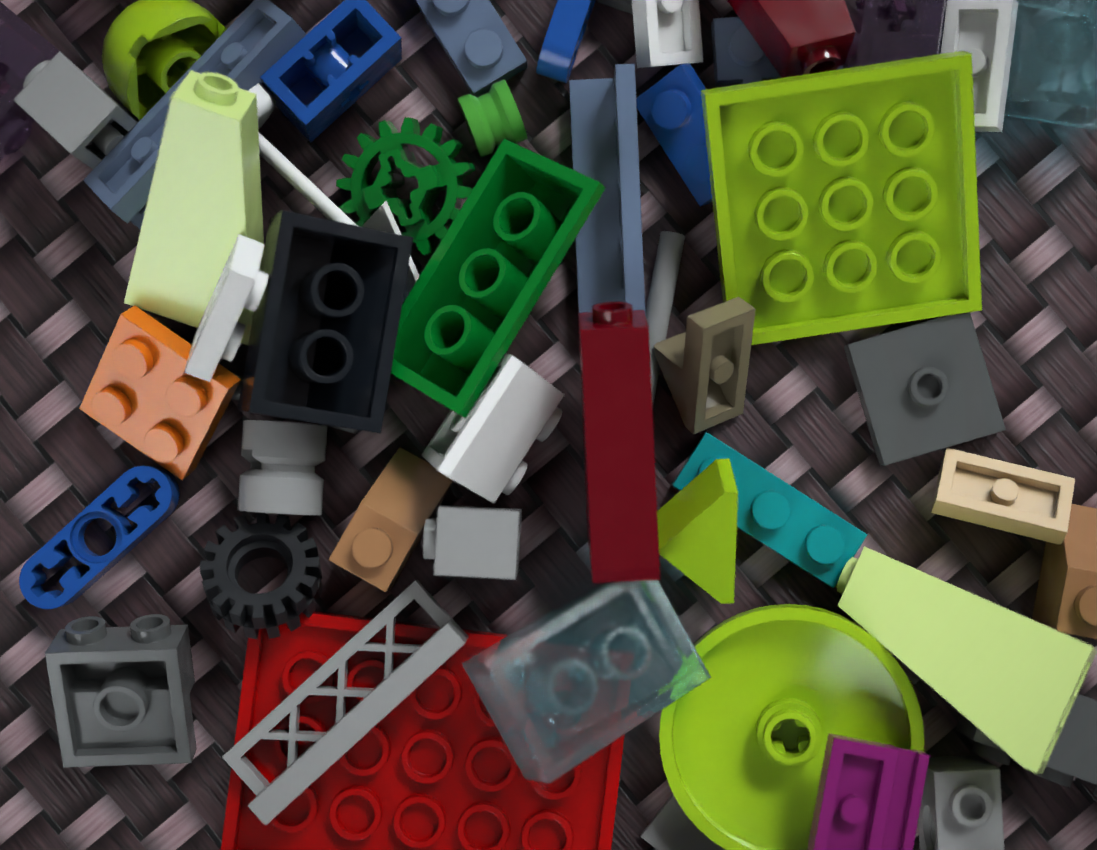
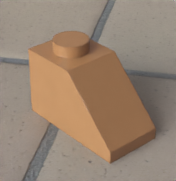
(391, 520)
(1069, 578)

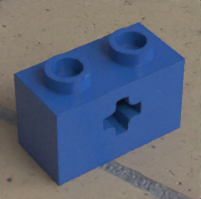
(333, 66)

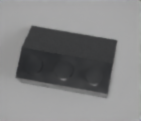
(325, 322)

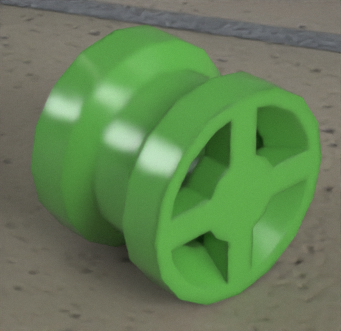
(492, 118)

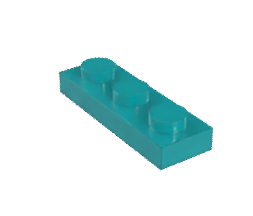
(780, 514)

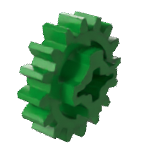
(397, 161)

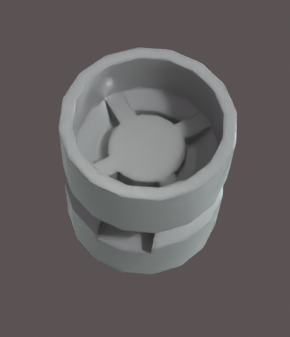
(282, 467)

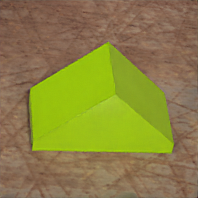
(701, 530)

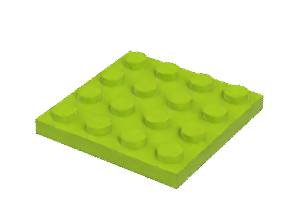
(847, 196)

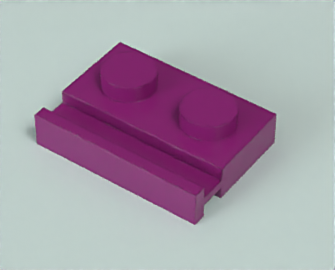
(867, 796)

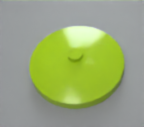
(755, 734)

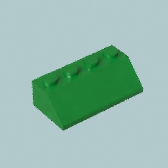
(489, 273)

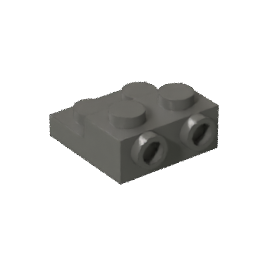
(122, 692)

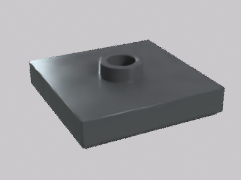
(924, 388)

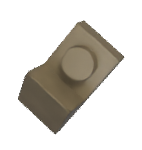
(709, 364)

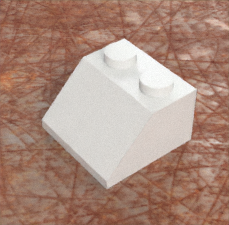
(490, 444)

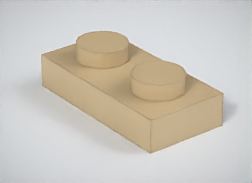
(1004, 496)

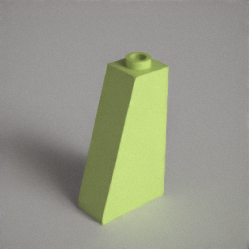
(199, 199)
(982, 658)

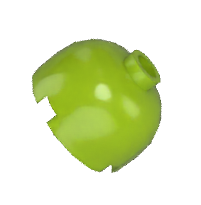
(154, 47)

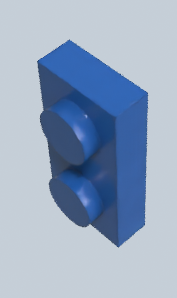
(677, 121)

